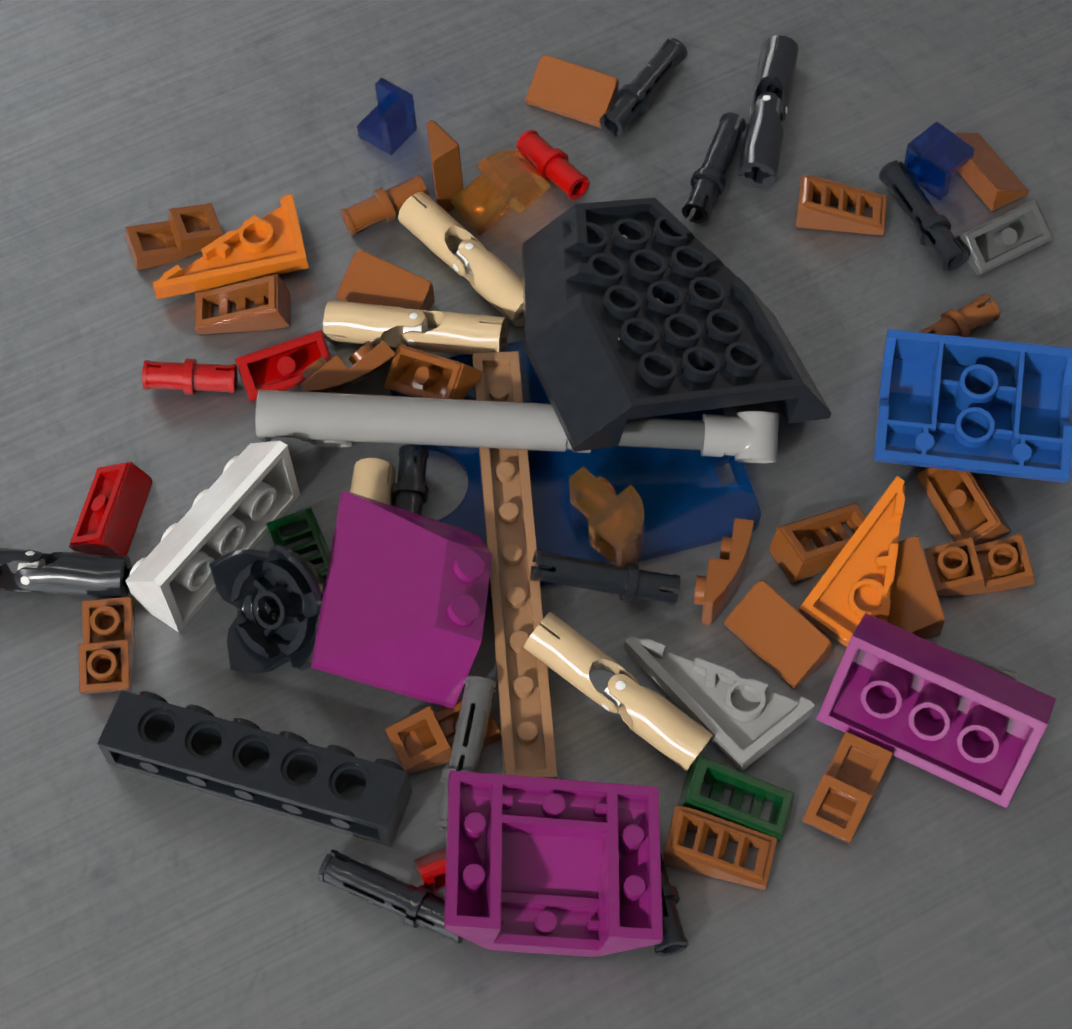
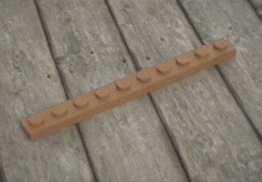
(515, 599)

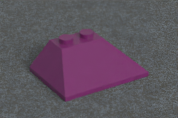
(402, 601)
(552, 864)

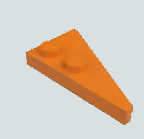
(244, 254)
(861, 573)

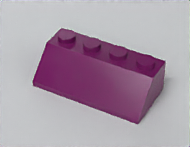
(936, 709)

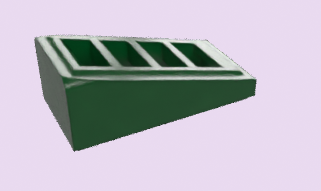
(294, 520)
(741, 784)

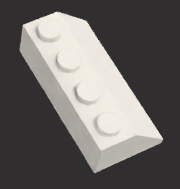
(223, 519)

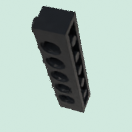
(370, 815)

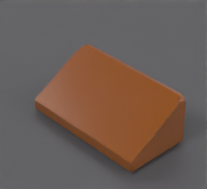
(572, 90)
(445, 165)
(989, 174)
(383, 283)
(429, 375)
(964, 505)
(913, 593)
(779, 634)

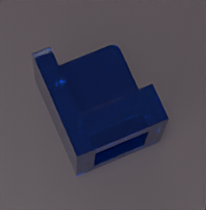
(391, 119)
(935, 157)

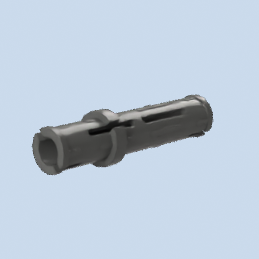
(469, 735)

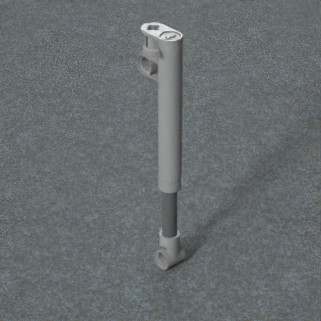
(351, 418)

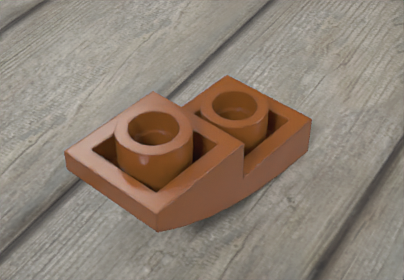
(334, 374)
(980, 569)
(724, 574)
(107, 645)

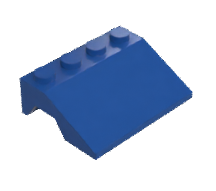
(975, 406)

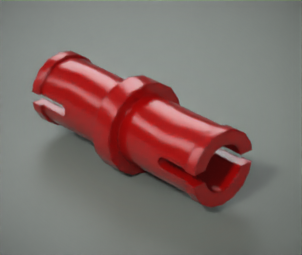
(553, 164)
(189, 376)

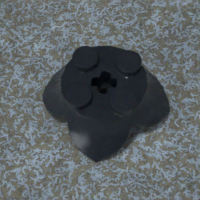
(276, 607)

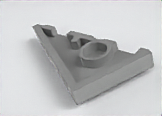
(736, 710)

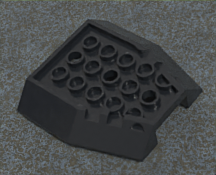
(621, 353)

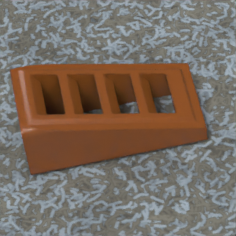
(819, 193)
(270, 311)
(796, 553)
(705, 826)

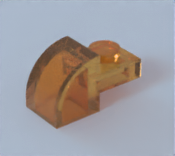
(505, 183)
(613, 519)

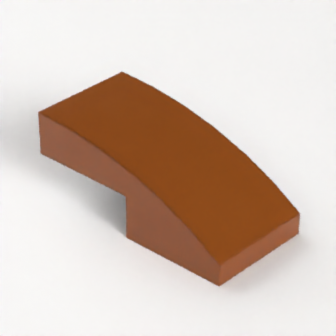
(173, 240)
(428, 737)
(848, 787)

